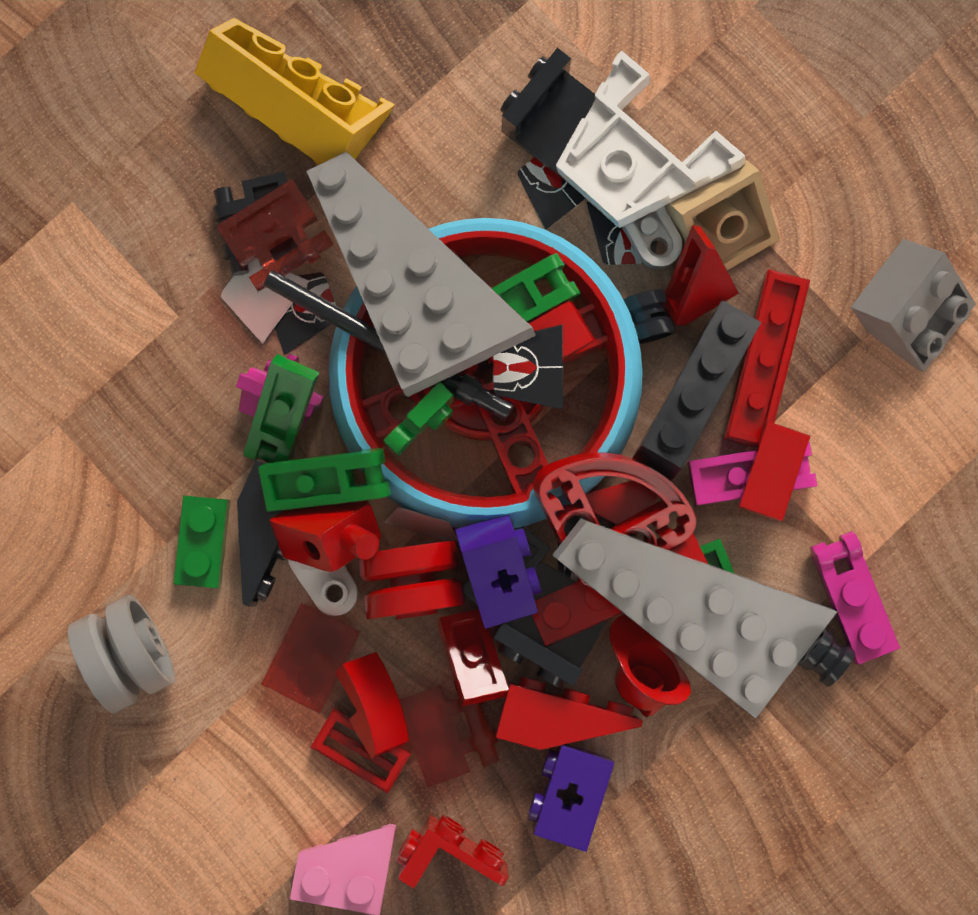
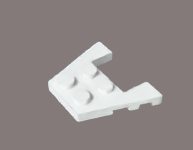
(623, 165)

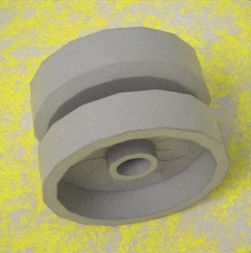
(121, 654)

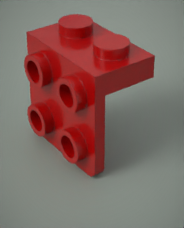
(448, 835)

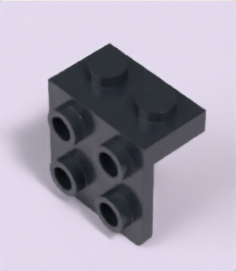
(546, 110)
(522, 639)

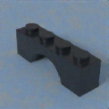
(697, 390)

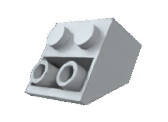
(914, 303)

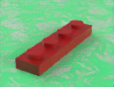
(582, 607)

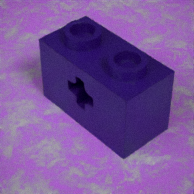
(497, 570)
(571, 823)

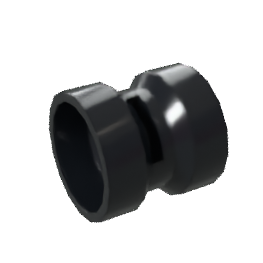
(649, 315)

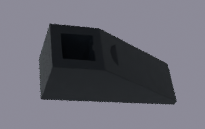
(256, 541)

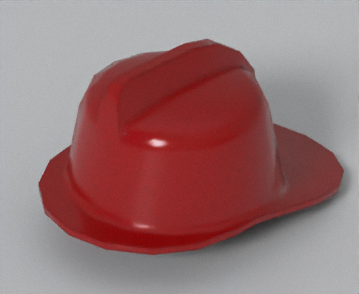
(646, 670)

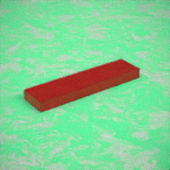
(767, 357)

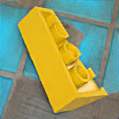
(289, 93)

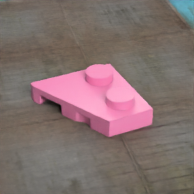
(346, 872)

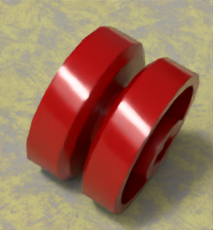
(411, 580)

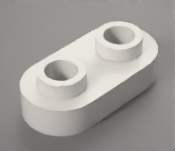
(651, 228)
(318, 582)

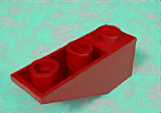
(551, 720)

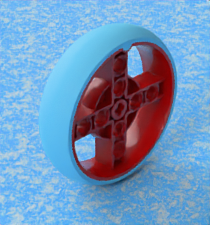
(369, 421)

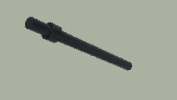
(466, 388)

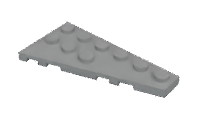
(419, 295)
(715, 621)

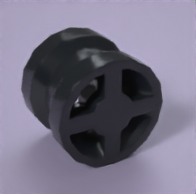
(827, 658)

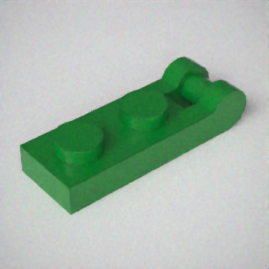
(525, 297)
(280, 411)
(323, 480)

